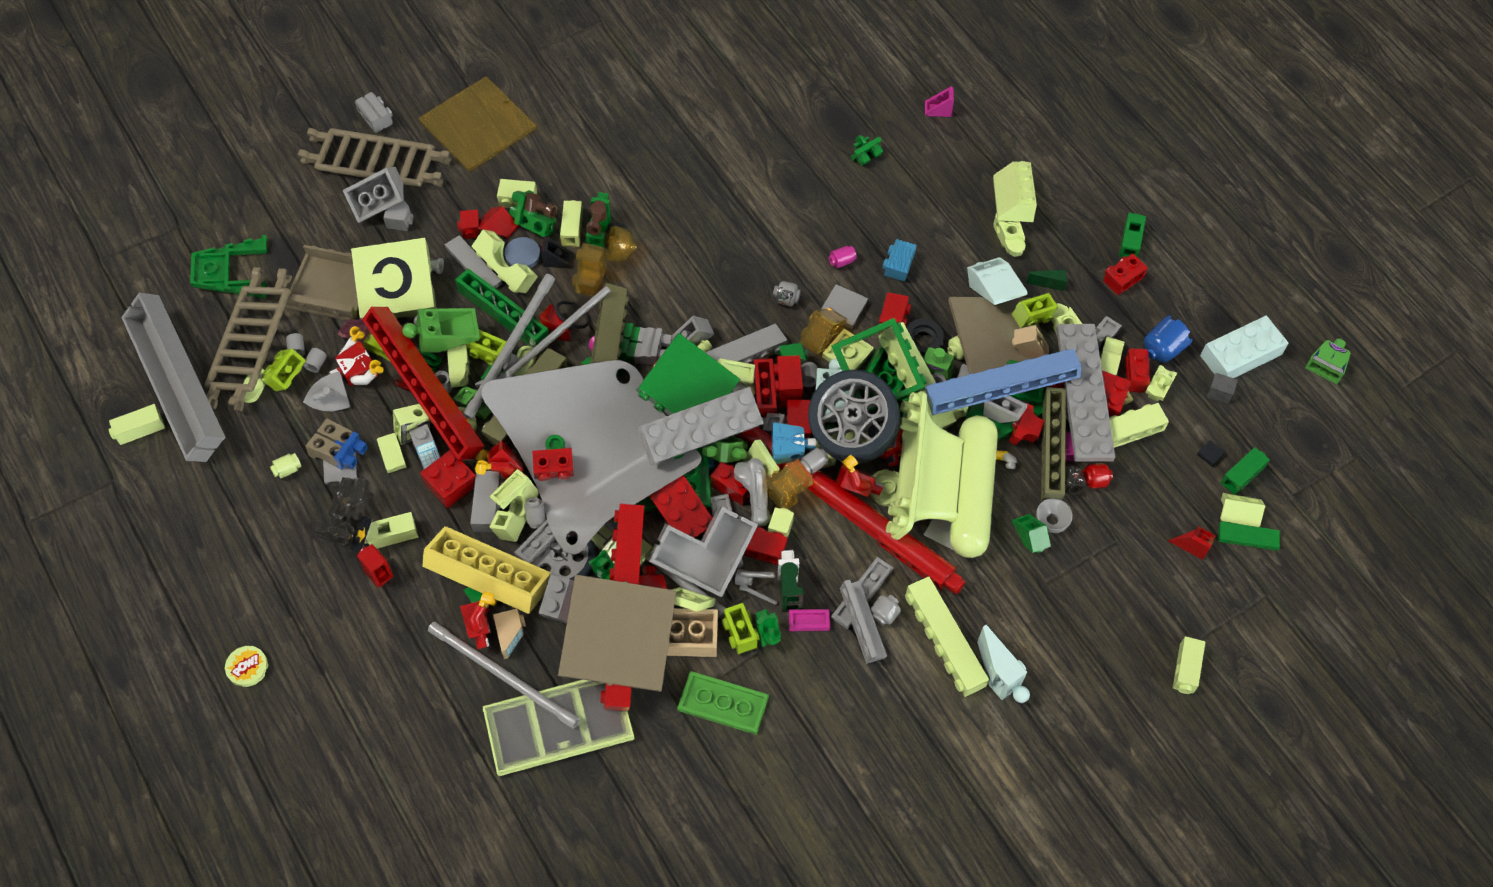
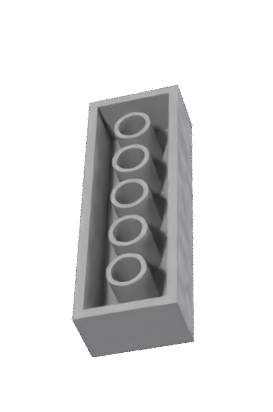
(700, 425)

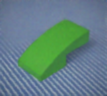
(463, 398)

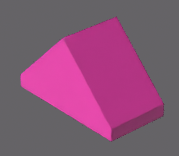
(940, 104)

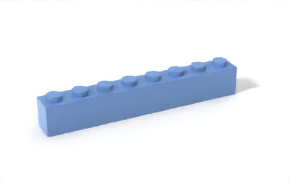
(1003, 381)

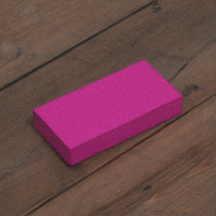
(809, 620)

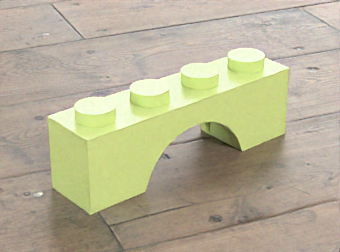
(490, 248)

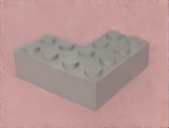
(708, 561)

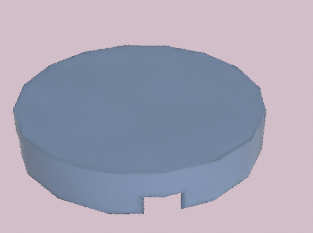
(522, 251)

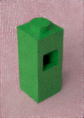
(1132, 235)
(1244, 471)

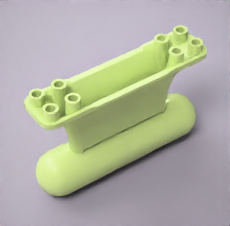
(945, 477)

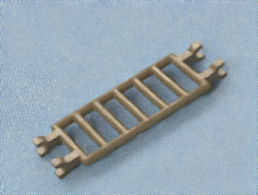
(327, 138)
(254, 288)

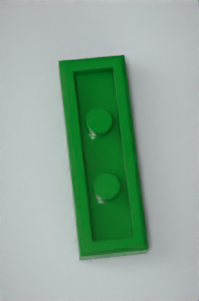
(1249, 536)

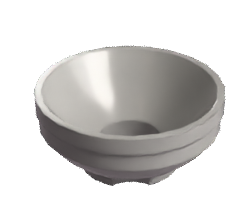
(1055, 508)

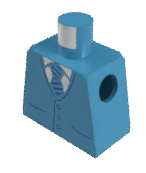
(789, 443)

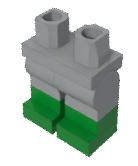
(643, 344)

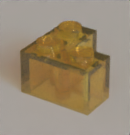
(590, 269)
(821, 328)
(788, 483)

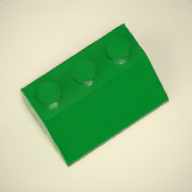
(883, 369)

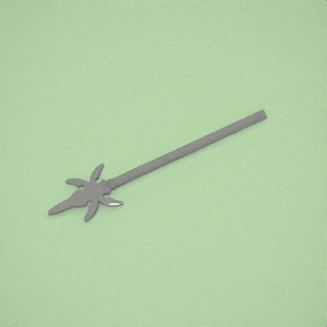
(552, 336)

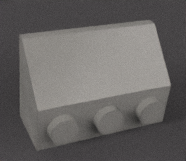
(375, 193)

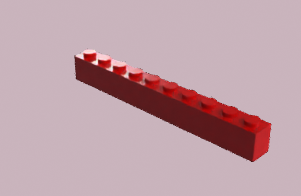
(423, 383)
(626, 568)

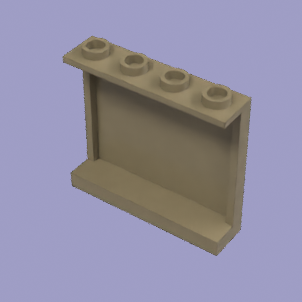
(325, 284)

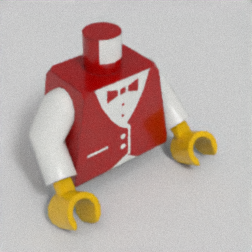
(355, 362)

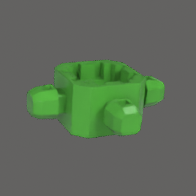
(726, 450)

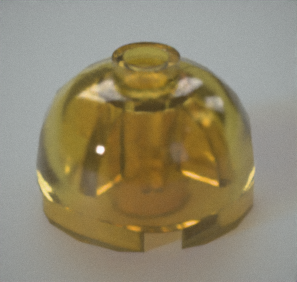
(620, 244)

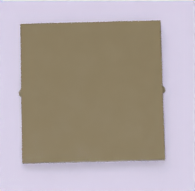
(986, 331)
(617, 633)

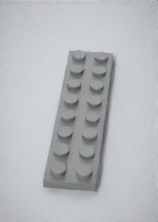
(1086, 396)

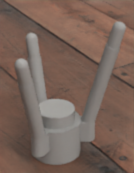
(745, 578)

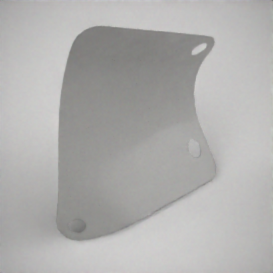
(594, 419)

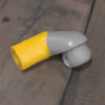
(1006, 456)

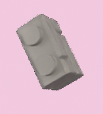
(374, 112)

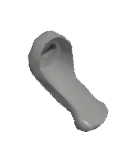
(753, 478)

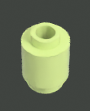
(285, 465)

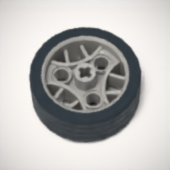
(854, 415)

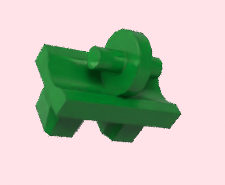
(864, 147)
(602, 565)
(768, 628)

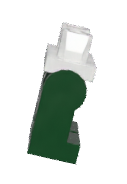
(788, 576)

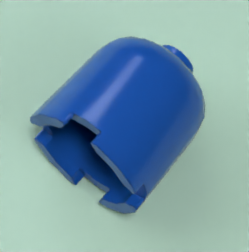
(1167, 339)

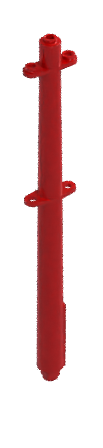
(906, 549)

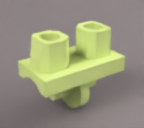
(1160, 383)

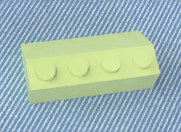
(1015, 192)

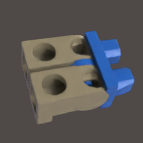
(336, 445)

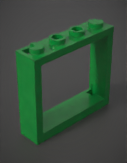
(905, 346)

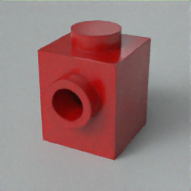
(469, 224)

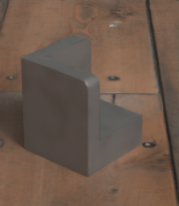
(1222, 388)

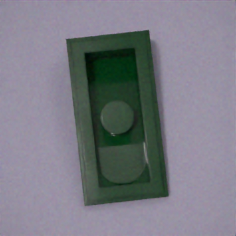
(1049, 279)

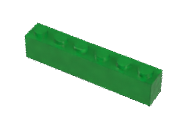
(499, 307)

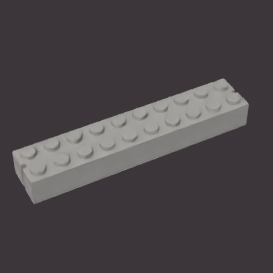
(173, 378)

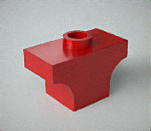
(1027, 427)

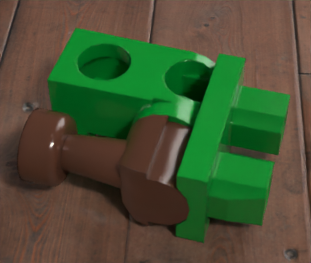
(527, 213)
(600, 219)

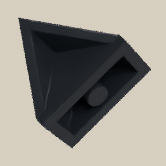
(556, 255)

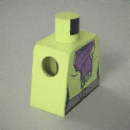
(408, 419)

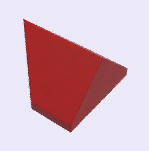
(498, 221)
(551, 321)
(1195, 542)

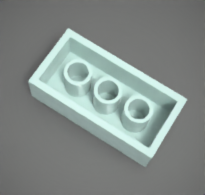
(1244, 348)

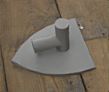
(328, 394)

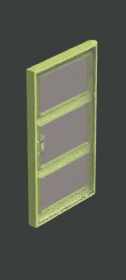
(530, 736)

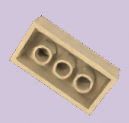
(693, 633)

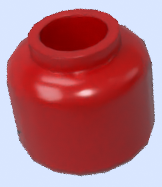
(1097, 475)

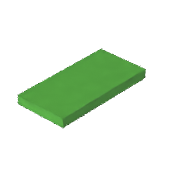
(723, 702)

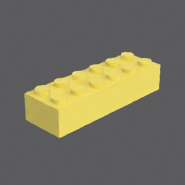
(486, 569)

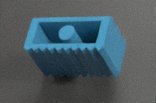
(900, 260)

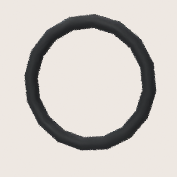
(576, 306)

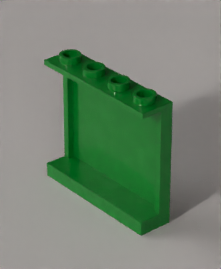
(685, 378)

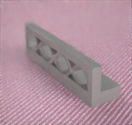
(862, 621)

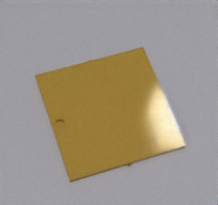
(477, 123)

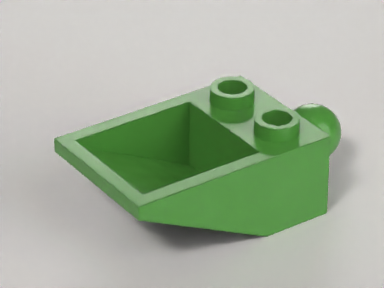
(443, 328)

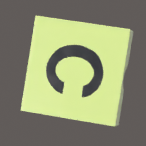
(394, 277)

